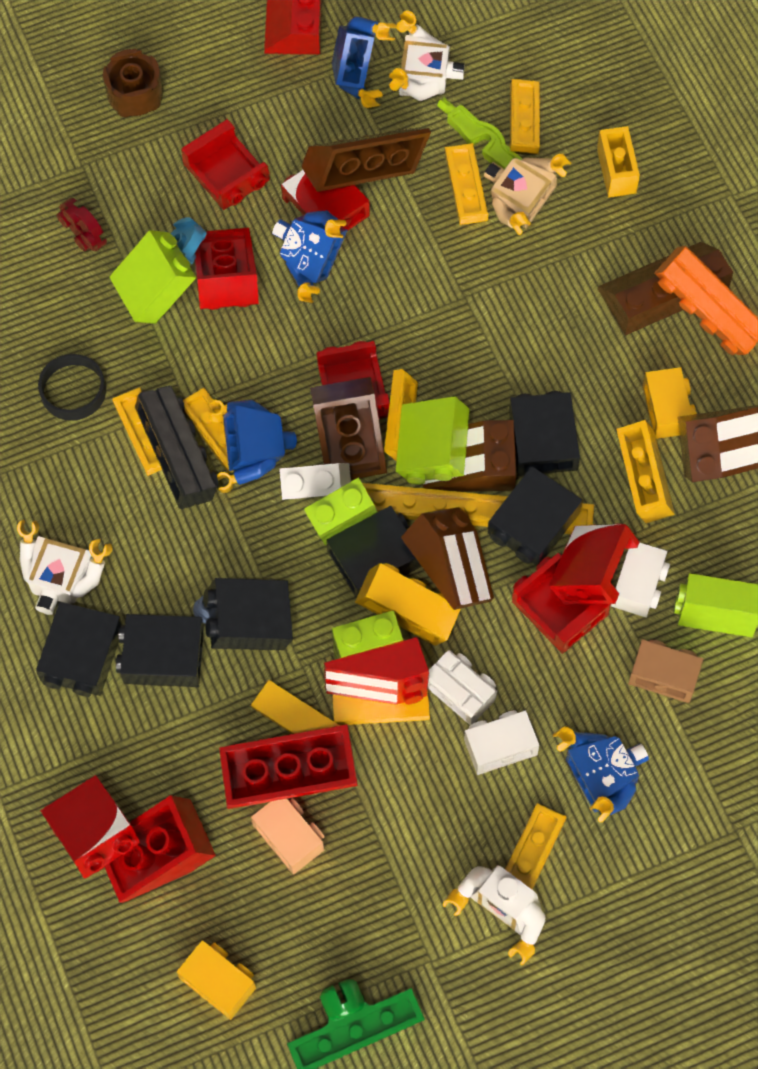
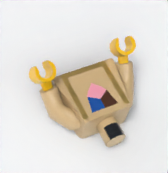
(523, 188)

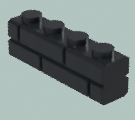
(176, 447)

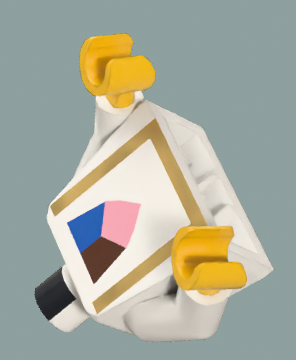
(423, 64)
(59, 569)
(507, 900)

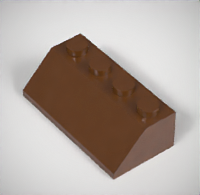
(365, 158)
(640, 301)

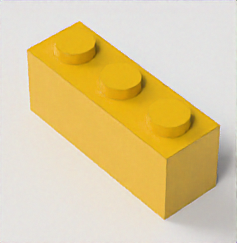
(645, 471)
(414, 605)

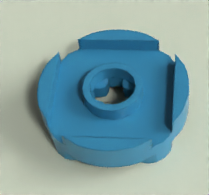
(188, 237)

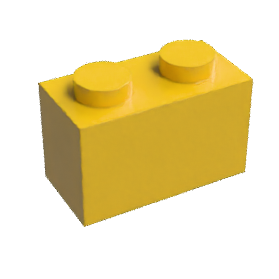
(618, 161)
(667, 400)
(217, 979)

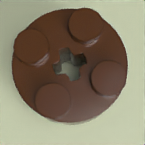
(133, 83)

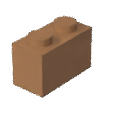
(666, 670)

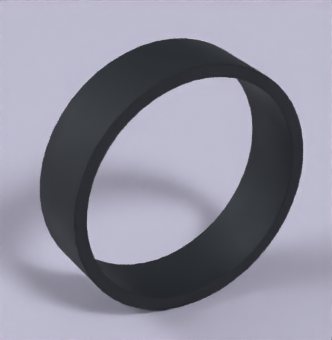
(67, 360)

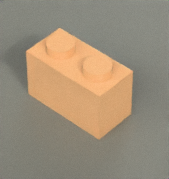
(289, 833)

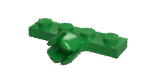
(353, 1024)

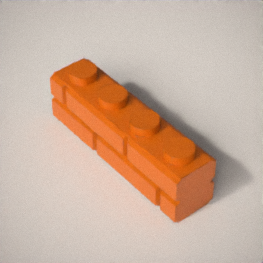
(710, 300)

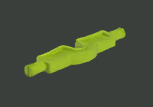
(475, 131)

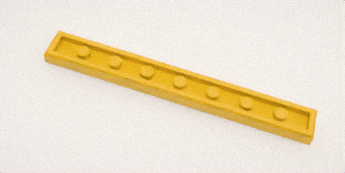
(479, 507)

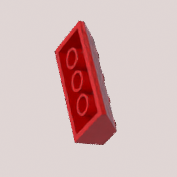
(293, 27)
(288, 766)

